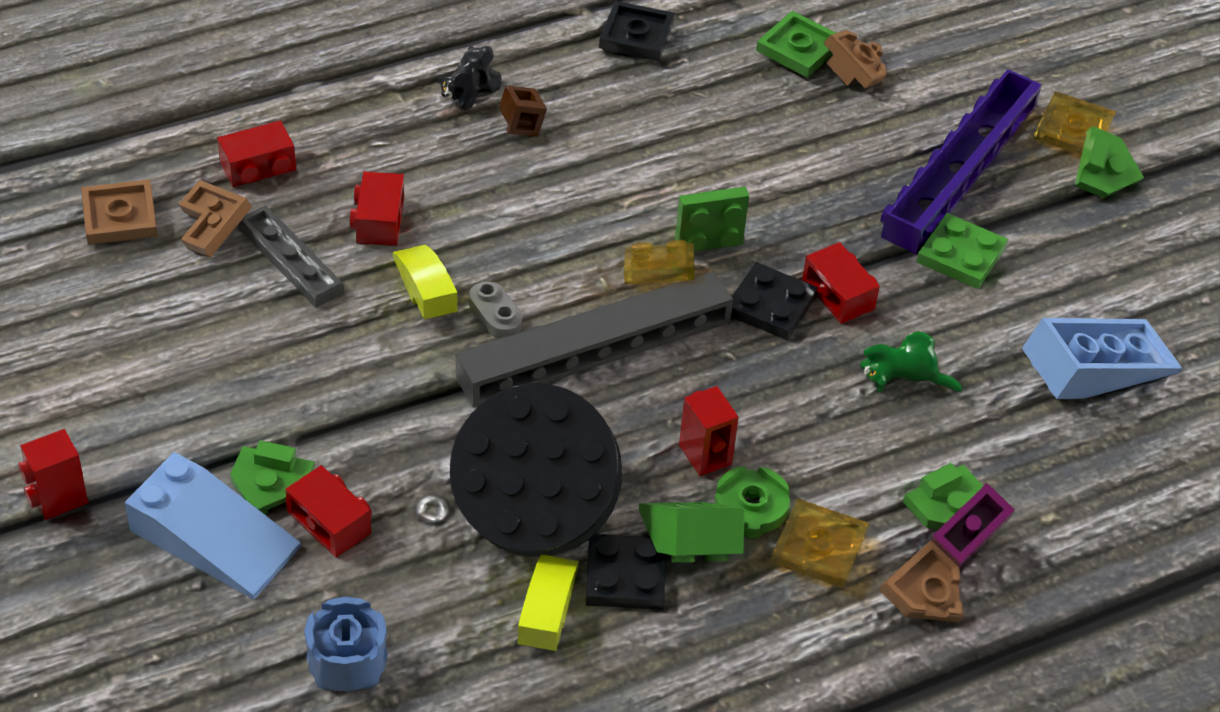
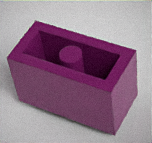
(973, 525)

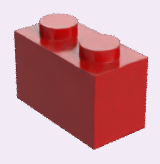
(256, 153)
(378, 208)
(841, 282)
(708, 430)
(53, 474)
(329, 510)

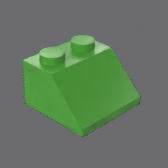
(694, 529)

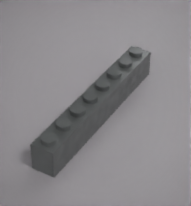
(594, 337)

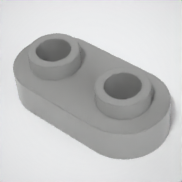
(491, 303)

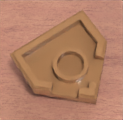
(855, 59)
(926, 586)

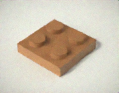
(119, 212)

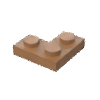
(217, 216)

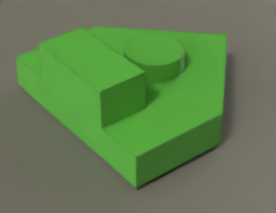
(1106, 164)
(266, 472)
(941, 495)

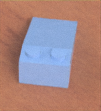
(1097, 355)
(209, 526)

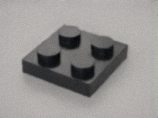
(636, 30)
(772, 300)
(625, 572)

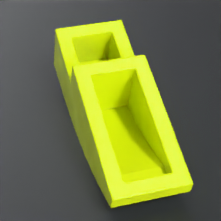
(426, 281)
(547, 602)

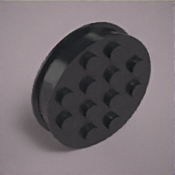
(536, 470)

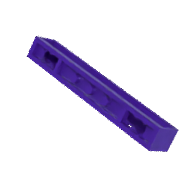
(1002, 109)

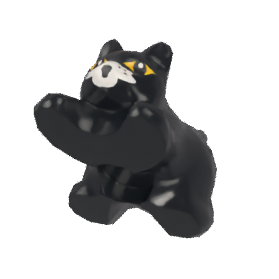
(470, 77)

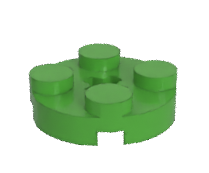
(766, 485)

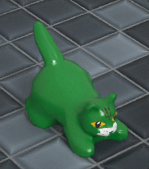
(911, 361)

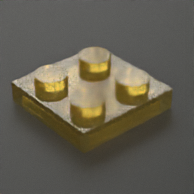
(1068, 120)
(659, 263)
(820, 543)

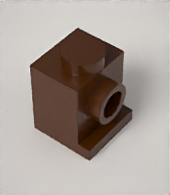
(522, 110)

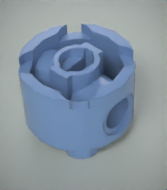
(346, 645)

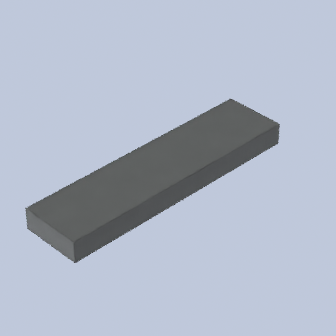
(291, 256)

